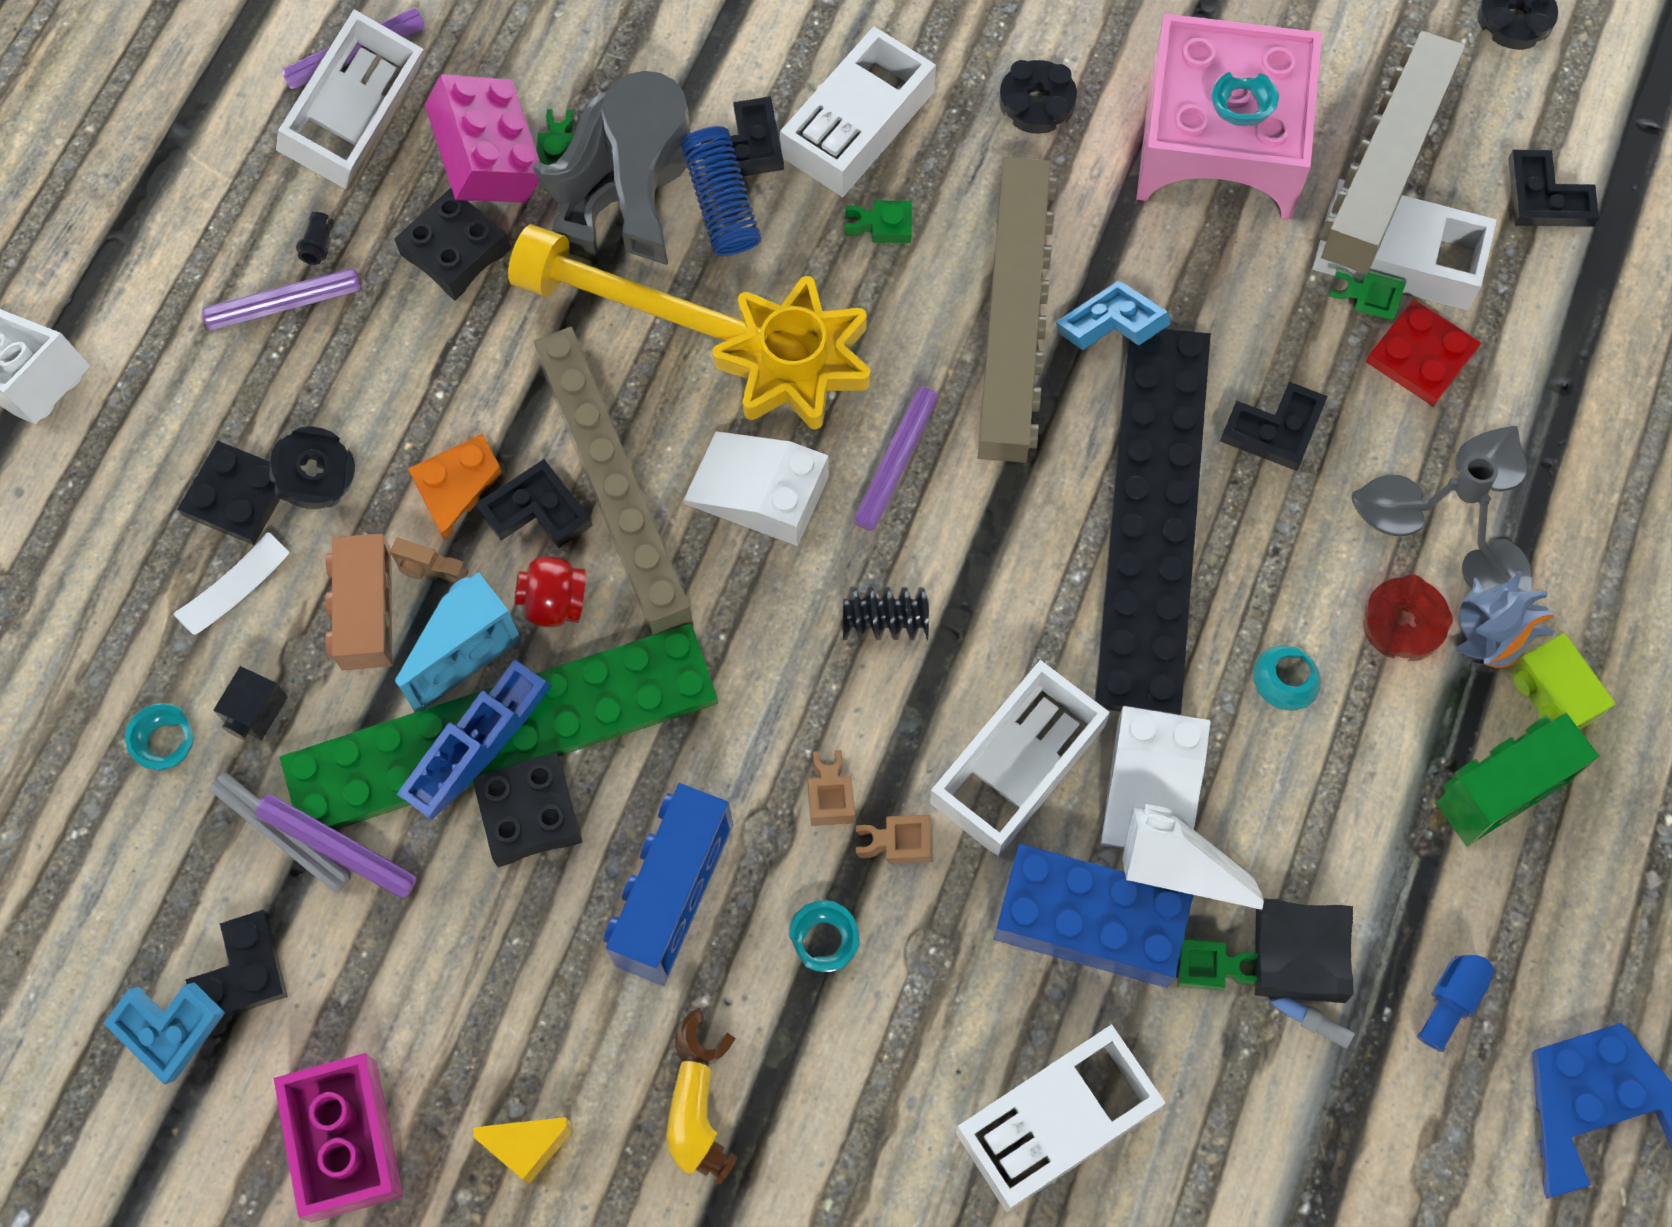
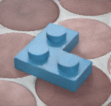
(1112, 309)
(165, 1038)

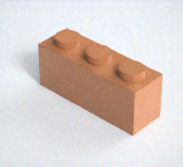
(360, 602)

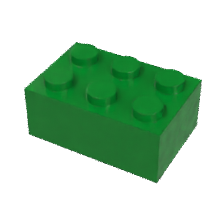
(1515, 777)

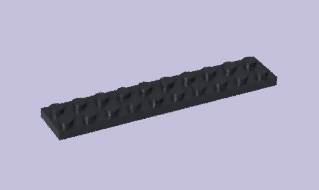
(1153, 524)

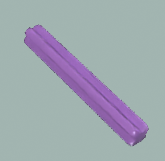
(302, 71)
(281, 299)
(895, 458)
(335, 846)

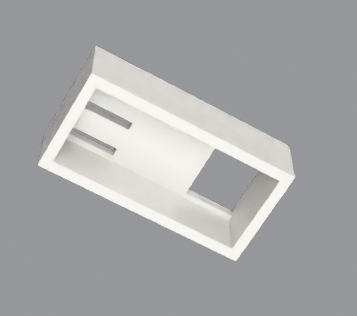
(345, 104)
(862, 107)
(1413, 247)
(1014, 758)
(1060, 1116)

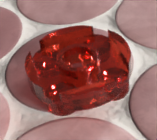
(1412, 596)

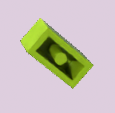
(1561, 682)

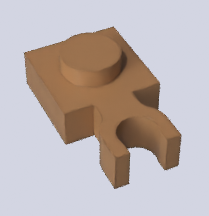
(422, 561)
(829, 795)
(904, 839)

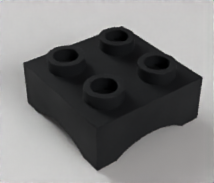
(452, 243)
(526, 809)
(1304, 951)

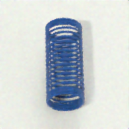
(735, 240)

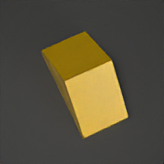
(525, 1145)

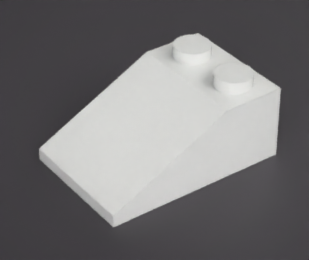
(35, 367)
(760, 484)
(1154, 762)
(1175, 857)

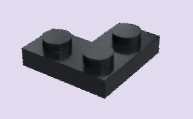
(757, 139)
(1541, 200)
(1278, 436)
(537, 496)
(253, 967)

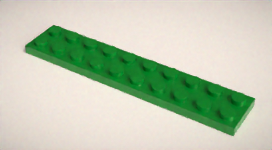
(587, 705)

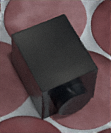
(249, 704)

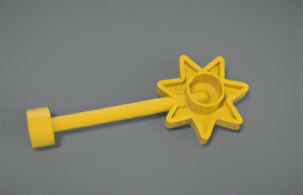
(782, 350)

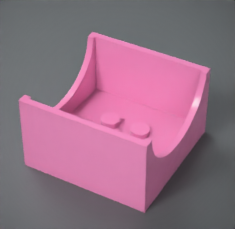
(1189, 138)

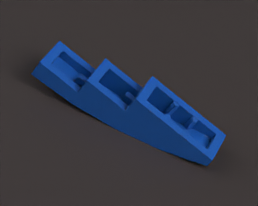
(475, 741)

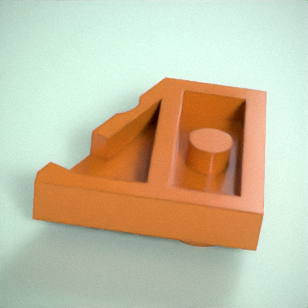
(455, 480)

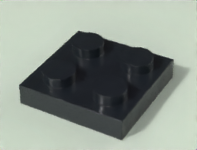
(231, 494)

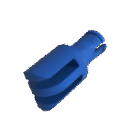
(1456, 997)

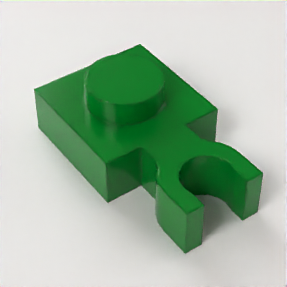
(554, 143)
(887, 221)
(1375, 294)
(1206, 966)

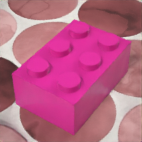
(483, 138)
(337, 1138)

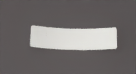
(233, 585)

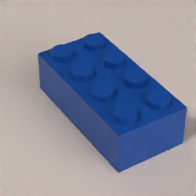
(669, 884)
(1093, 916)

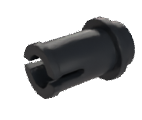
(313, 245)

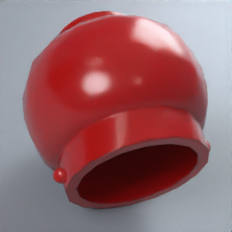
(550, 592)

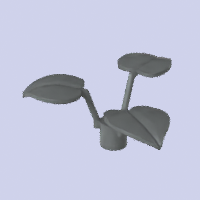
(1484, 463)

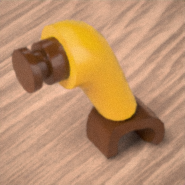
(688, 1128)

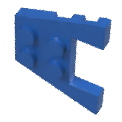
(1588, 1087)

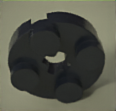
(1516, 32)
(1040, 76)
(304, 490)

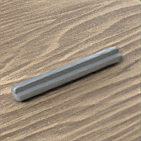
(245, 804)

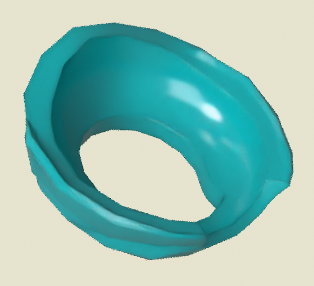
(1262, 90)
(1278, 693)
(142, 727)
(834, 914)

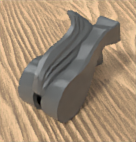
(620, 154)

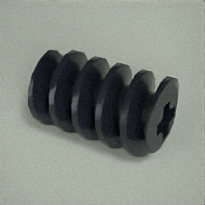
(886, 613)

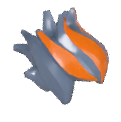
(1501, 622)

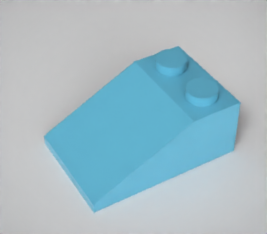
(458, 641)

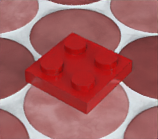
(1423, 352)

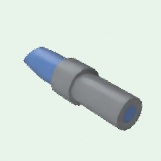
(1314, 1020)

